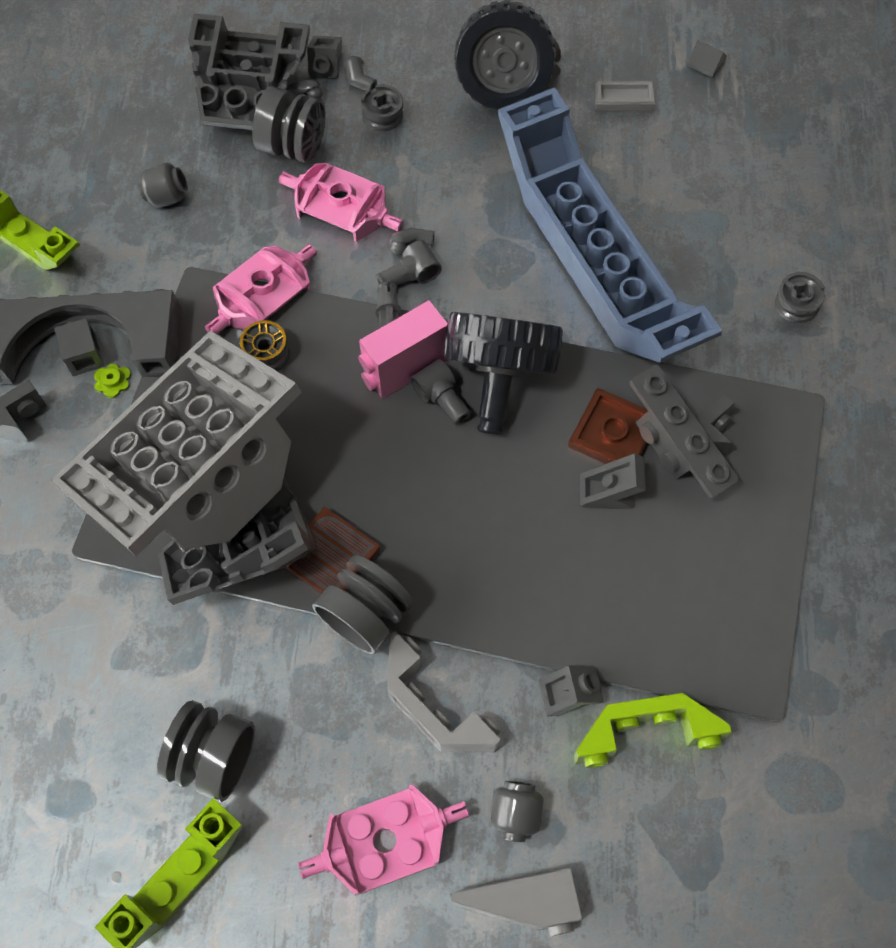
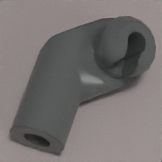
(410, 235)

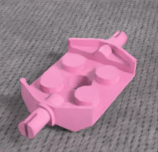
(359, 211)
(244, 302)
(351, 837)

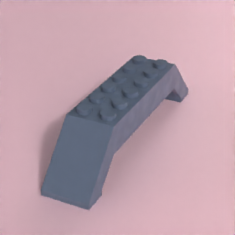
(594, 238)

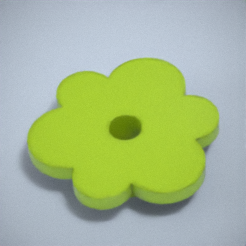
(112, 380)

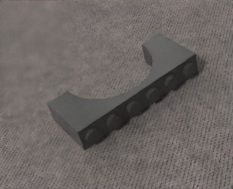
(146, 317)

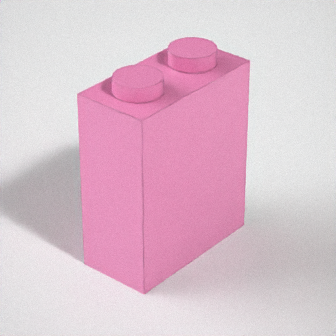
(402, 349)

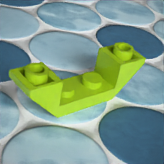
(32, 240)
(698, 725)
(162, 896)

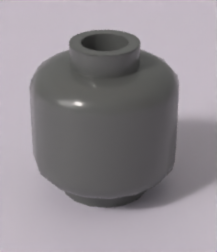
(163, 185)
(516, 810)

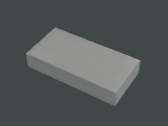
(624, 96)

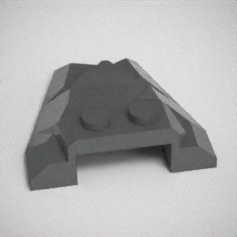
(239, 66)
(265, 544)

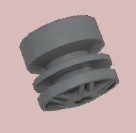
(288, 124)
(367, 598)
(206, 750)

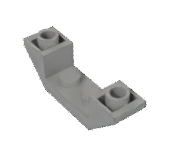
(471, 735)

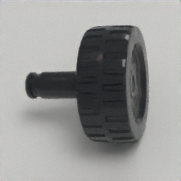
(504, 54)
(501, 350)

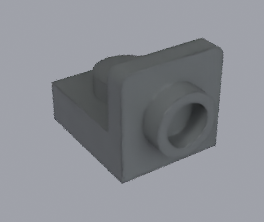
(323, 56)
(570, 689)

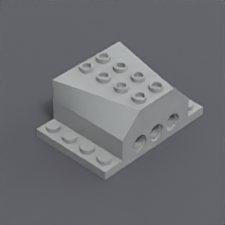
(189, 452)

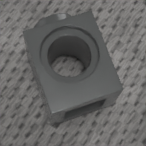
(79, 347)

